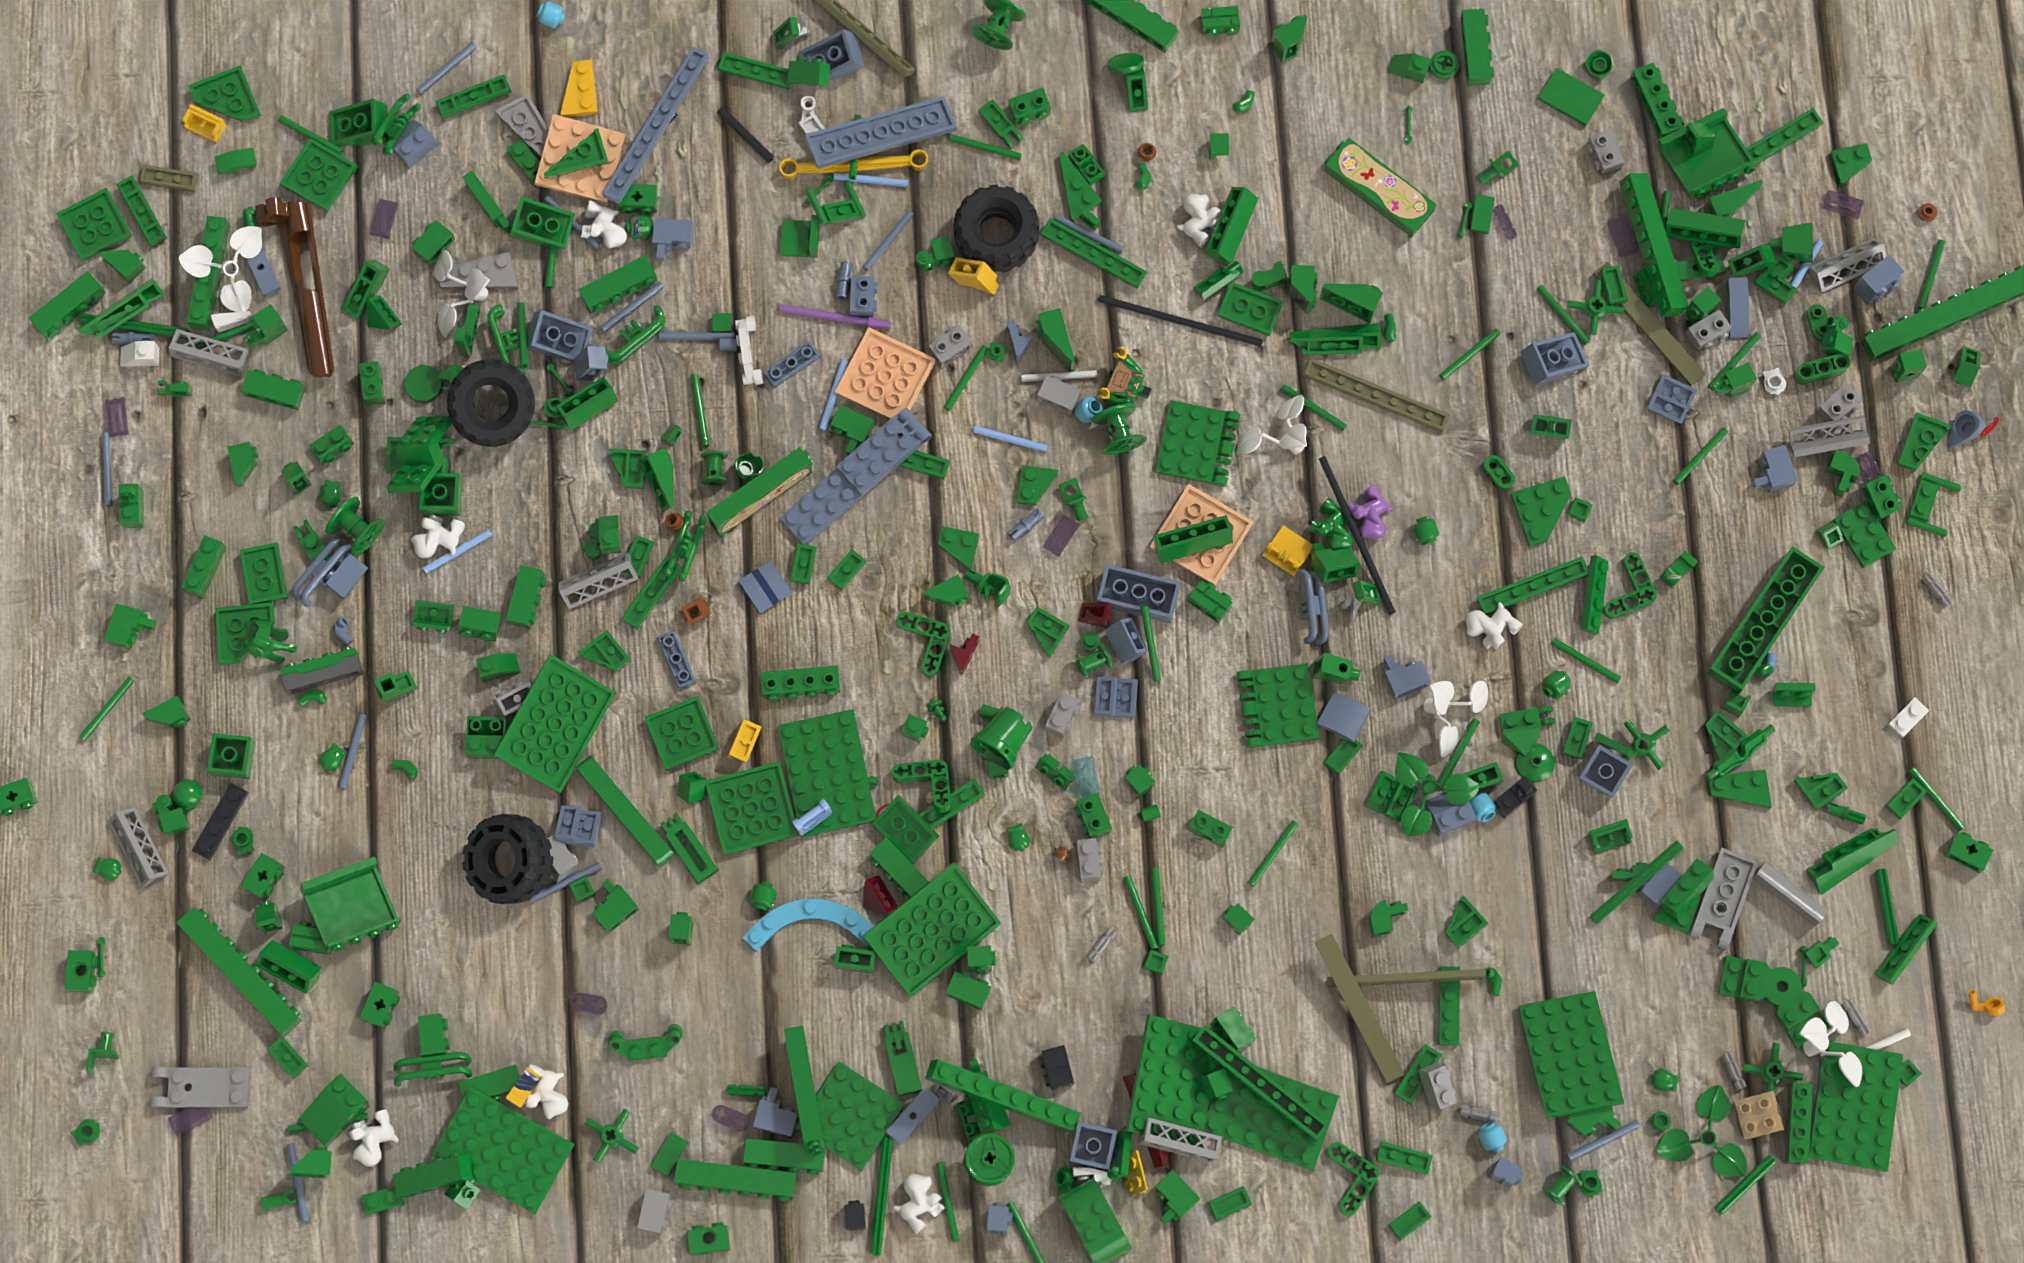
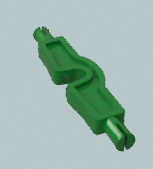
(1734, 759)

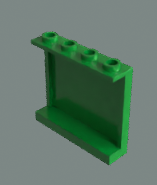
(1712, 167)
(349, 905)

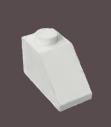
(140, 354)

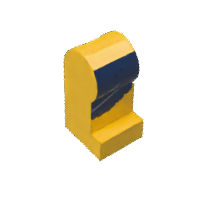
(523, 1087)

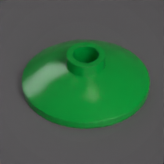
(1535, 772)

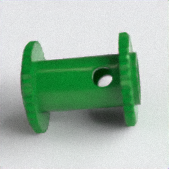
(714, 466)
(1091, 661)
(1562, 1185)

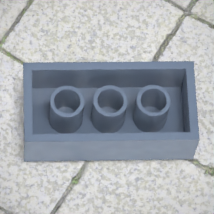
(1133, 589)

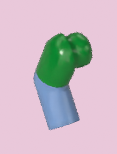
(1767, 668)

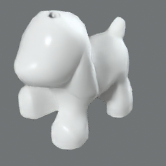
(1201, 219)
(602, 226)
(437, 535)
(1480, 623)
(553, 1102)
(369, 1151)
(917, 1188)

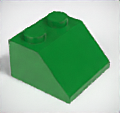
(313, 1165)

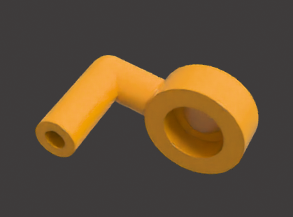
(1993, 1006)

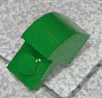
(1846, 468)
(392, 687)
(1380, 917)

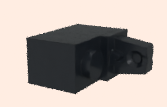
(1515, 797)

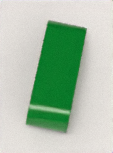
(1828, 363)

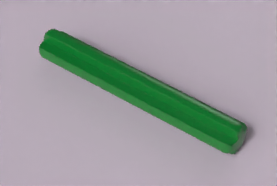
(1887, 906)
(1745, 1184)

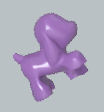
(1369, 513)

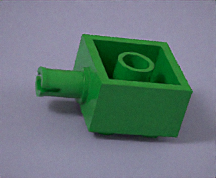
(442, 493)

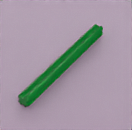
(141, 327)
(1636, 882)
(881, 1196)

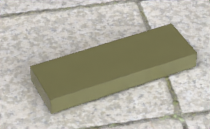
(169, 178)

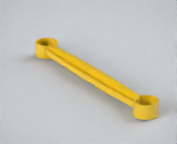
(863, 164)

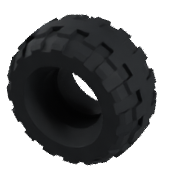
(996, 203)
(498, 431)
(530, 865)

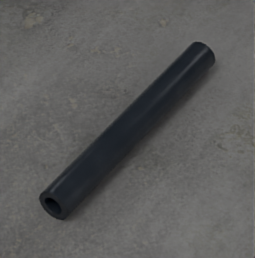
(745, 134)

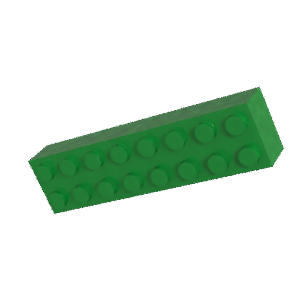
(1765, 620)

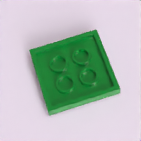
(318, 175)
(94, 224)
(682, 733)

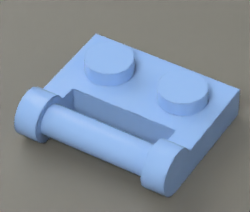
(813, 817)

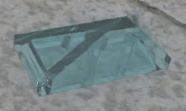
(1087, 776)

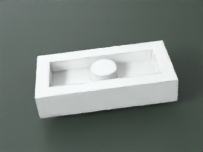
(1908, 718)

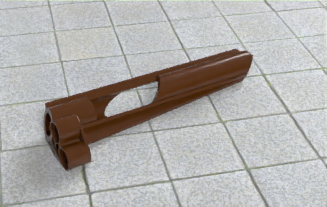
(297, 236)

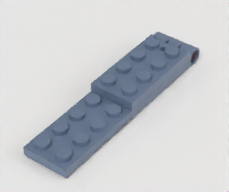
(856, 476)

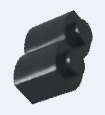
(1057, 1068)

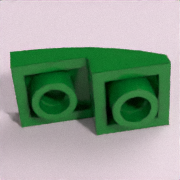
(234, 160)
(1086, 164)
(1623, 875)

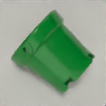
(1002, 738)

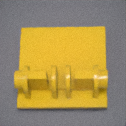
(1288, 550)
(1135, 1181)

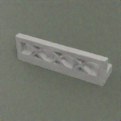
(1844, 260)
(205, 358)
(1830, 442)
(596, 574)
(133, 847)
(1178, 1147)

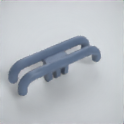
(319, 569)
(1314, 607)

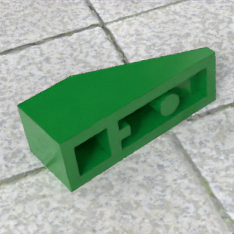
(1730, 202)
(366, 286)
(659, 473)

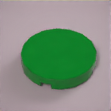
(1125, 63)
(423, 383)

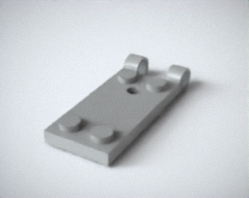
(1728, 889)
(210, 1087)

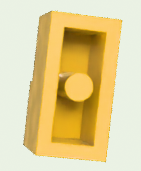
(974, 274)

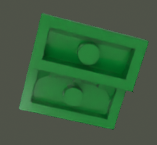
(1390, 796)

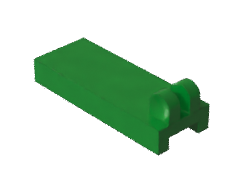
(1121, 1156)
(1403, 1158)

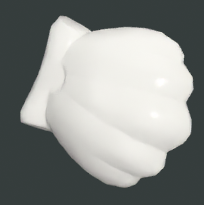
(1774, 381)

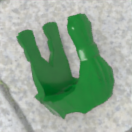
(260, 645)

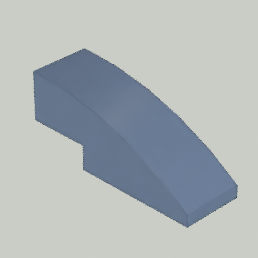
(1738, 307)

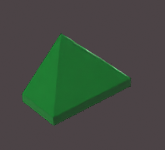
(380, 314)
(1521, 738)

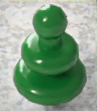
(938, 711)

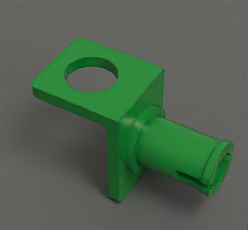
(1496, 168)
(1075, 500)
(103, 1051)

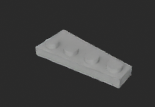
(525, 122)
(496, 268)

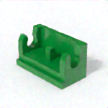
(1610, 836)

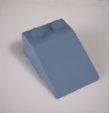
(839, 51)
(557, 336)
(1554, 358)

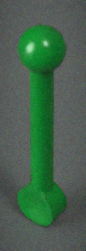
(1408, 138)
(829, 179)
(1468, 205)
(550, 367)
(559, 425)
(101, 941)
(1804, 980)

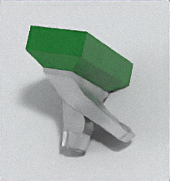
(789, 31)
(1361, 593)

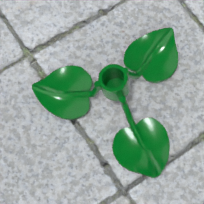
(1411, 769)
(1676, 1143)

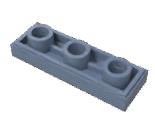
(265, 278)
(782, 371)
(681, 669)
(921, 1106)

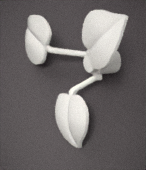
(198, 262)
(474, 291)
(1293, 439)
(1442, 694)
(1817, 1037)

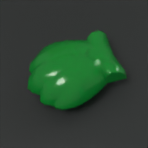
(550, 406)
(330, 493)
(332, 757)
(1018, 838)
(243, 840)
(108, 868)
(1664, 1080)
(86, 1131)
(1064, 1179)
(1591, 1183)

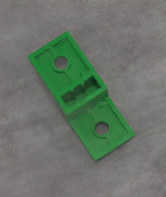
(419, 454)

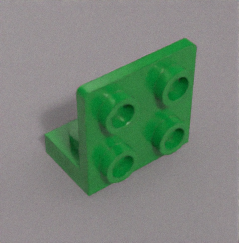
(800, 238)

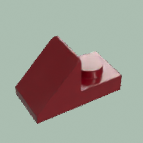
(963, 657)

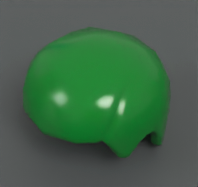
(748, 466)
(187, 794)

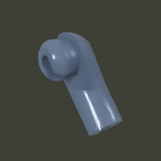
(341, 631)

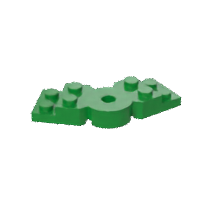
(1756, 981)

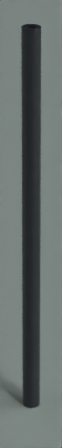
(1180, 320)
(1357, 536)

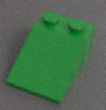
(357, 123)
(541, 224)
(1354, 299)
(1054, 336)
(334, 1110)

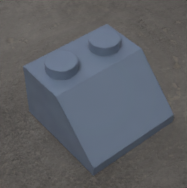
(414, 143)
(1448, 816)

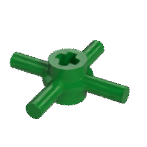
(1601, 306)
(1645, 737)
(1778, 1068)
(619, 1140)

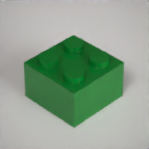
(231, 756)

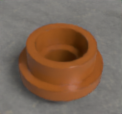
(1146, 146)
(1927, 217)
(674, 521)
(1062, 853)

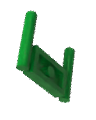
(837, 211)
(1924, 501)

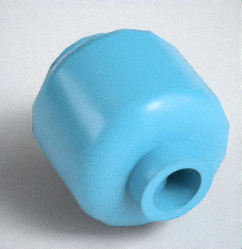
(550, 14)
(1087, 409)
(1483, 807)
(1492, 1137)

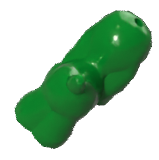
(1332, 526)

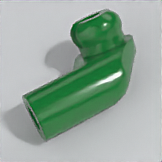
(1245, 104)
(1145, 177)
(247, 217)
(1390, 328)
(312, 695)
(407, 766)
(1495, 980)

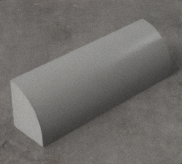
(1790, 894)

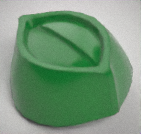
(1599, 64)

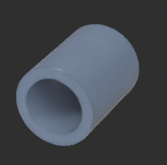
(728, 344)

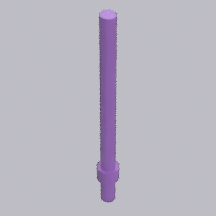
(871, 322)

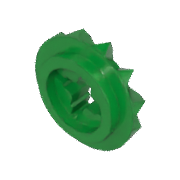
(1452, 62)

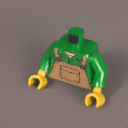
(1125, 382)

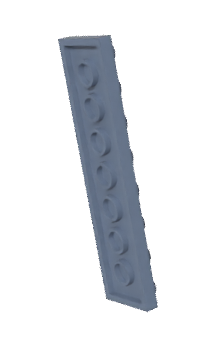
(880, 132)

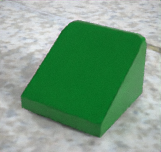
(671, 435)
(1830, 534)
(996, 771)

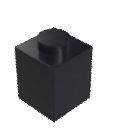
(855, 1215)

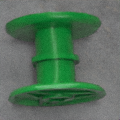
(993, 32)
(1116, 418)
(346, 518)
(995, 1147)

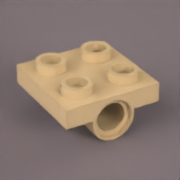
(1759, 1115)

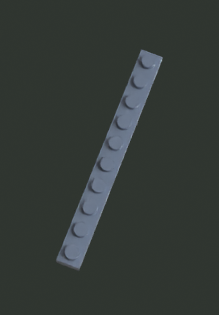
(655, 125)

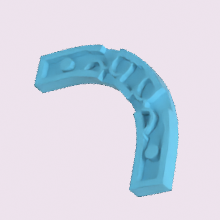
(807, 910)

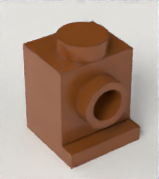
(703, 607)

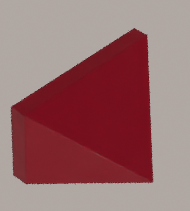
(1095, 613)
(877, 896)

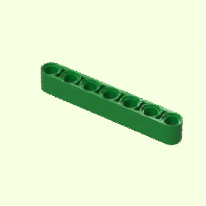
(624, 811)

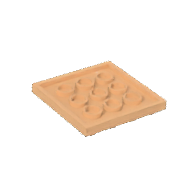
(586, 183)
(884, 375)
(1198, 507)

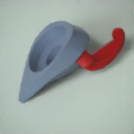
(1968, 426)

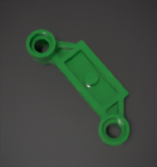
(645, 1047)

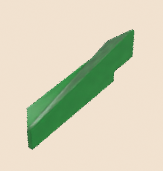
(122, 309)
(1338, 339)
(1850, 857)

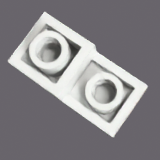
(1099, 1175)

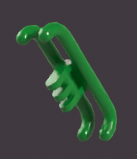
(393, 125)
(637, 337)
(503, 340)
(684, 547)
(432, 1066)

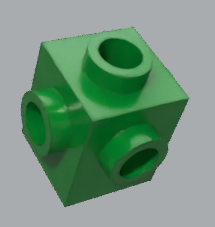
(463, 1193)

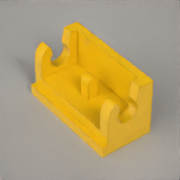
(204, 123)
(744, 741)

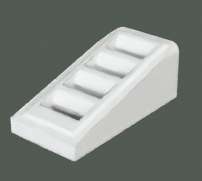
(228, 321)

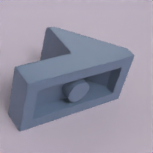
(1021, 343)

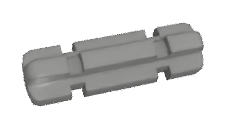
(1936, 590)
(1101, 945)
(1856, 1017)
(1733, 1071)
(1478, 1113)

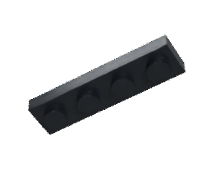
(220, 821)

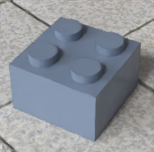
(1879, 280)
(1606, 771)
(1093, 1146)

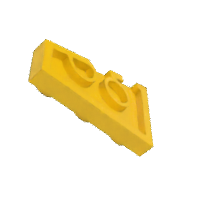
(580, 91)

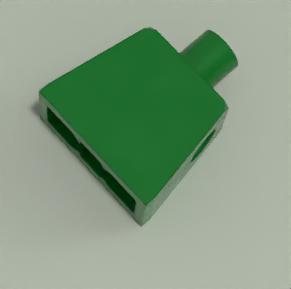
(1795, 243)
(1334, 669)

